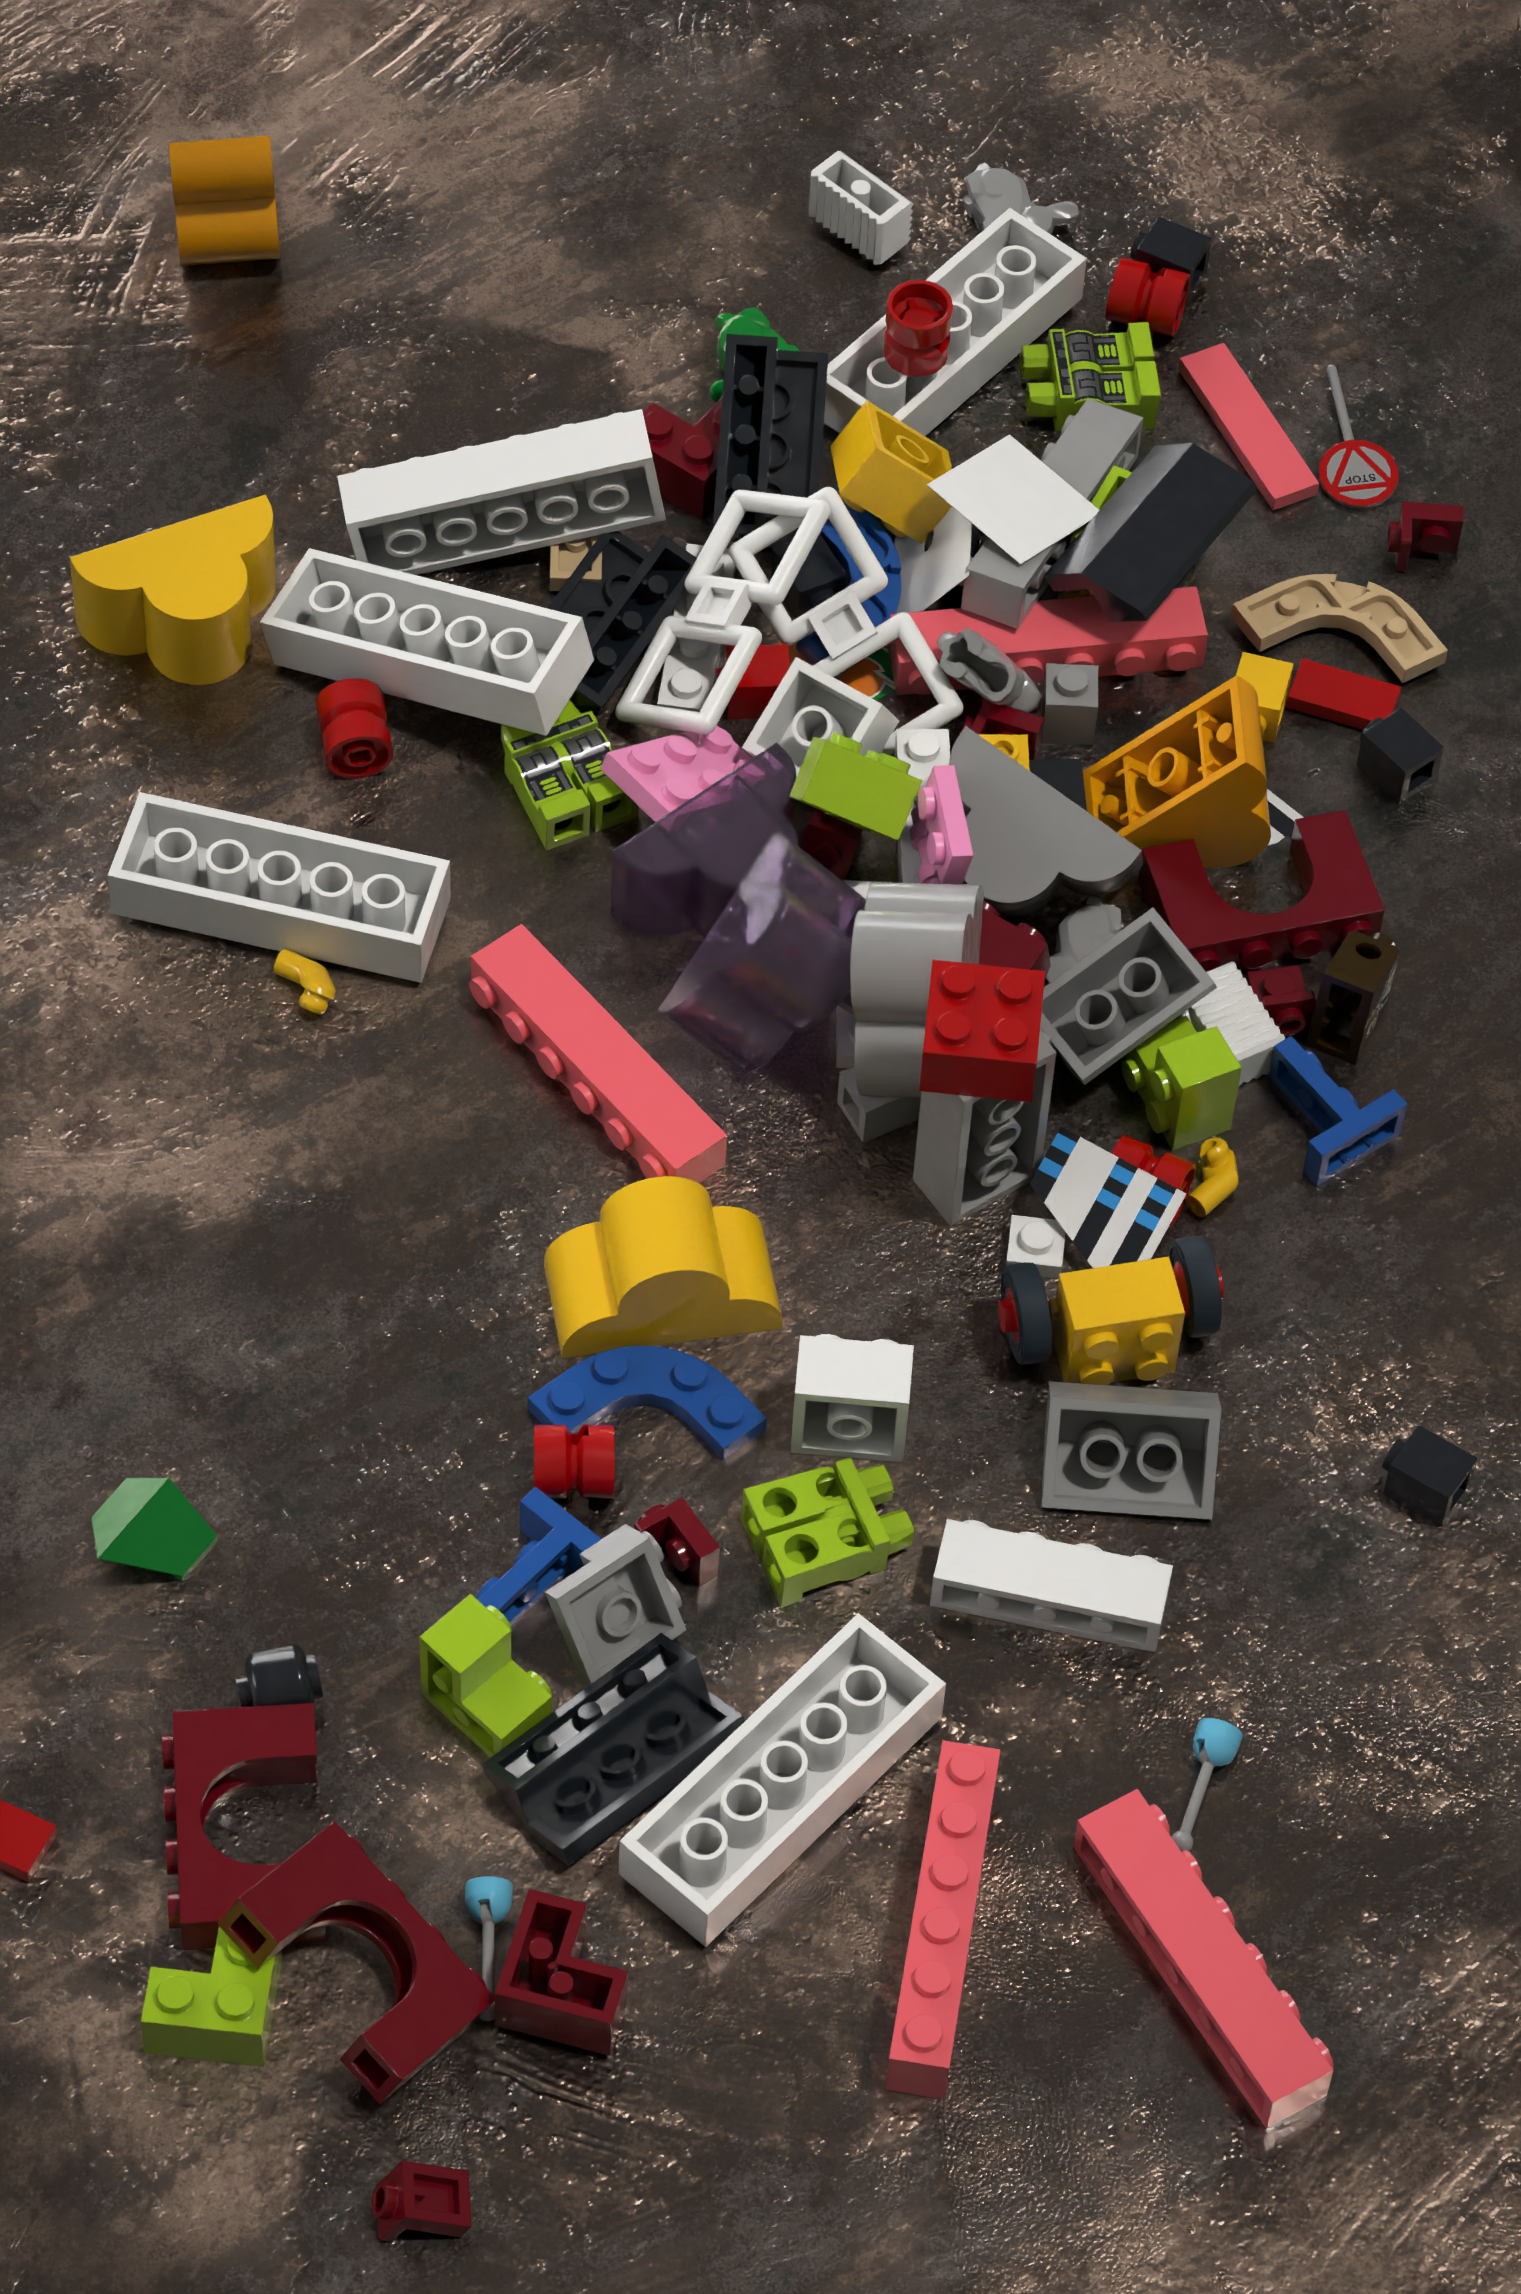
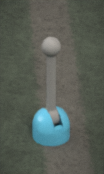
(1214, 1745)
(488, 1903)

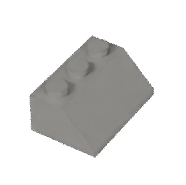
(1121, 996)
(1130, 1450)

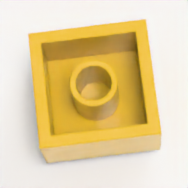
(887, 470)

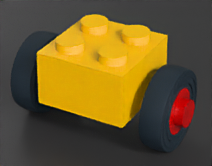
(1115, 1317)

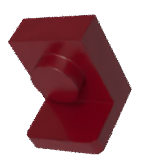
(1424, 528)
(1008, 721)
(831, 842)
(1284, 997)
(685, 1539)
(422, 2200)

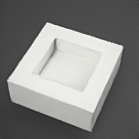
(1037, 1242)

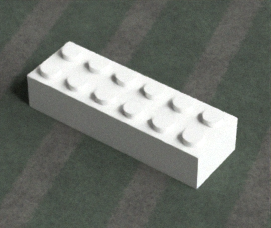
(1003, 296)
(504, 496)
(428, 641)
(279, 887)
(781, 1779)

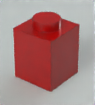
(758, 681)

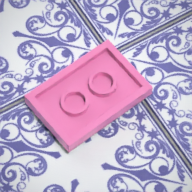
(673, 768)

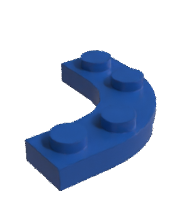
(879, 605)
(656, 1379)

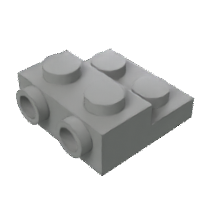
(615, 1602)

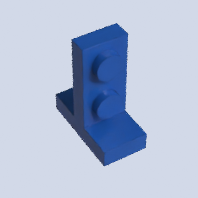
(1344, 1128)
(542, 1562)

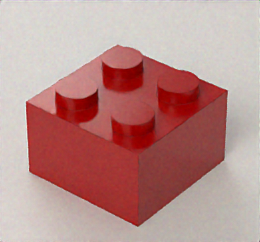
(982, 1031)

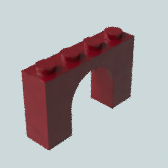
(1336, 901)
(213, 1758)
(340, 1886)

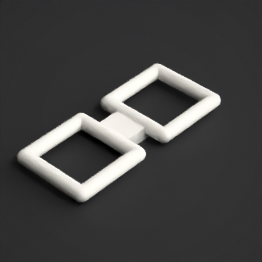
(721, 610)
(842, 619)

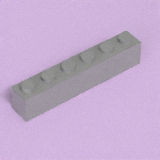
(1081, 457)

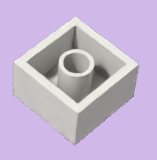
(816, 706)
(851, 1398)

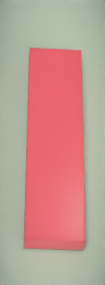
(1248, 426)

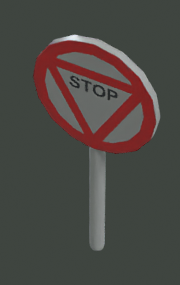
(1355, 470)

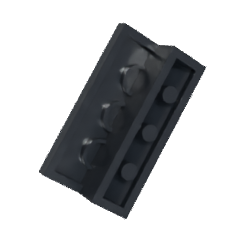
(769, 425)
(1152, 531)
(624, 610)
(612, 1749)

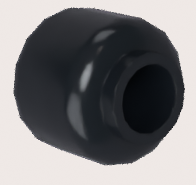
(280, 1678)

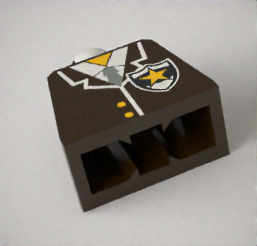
(1358, 970)

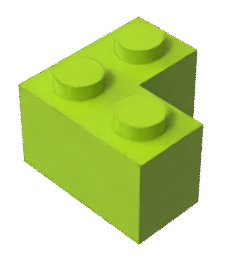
(856, 788)
(1185, 1081)
(474, 1679)
(213, 2014)

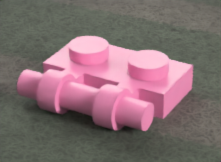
(941, 829)

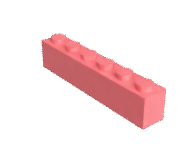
(1070, 633)
(595, 1059)
(942, 1920)
(1204, 1958)

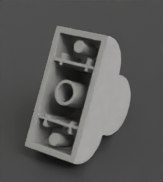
(1031, 835)
(891, 974)

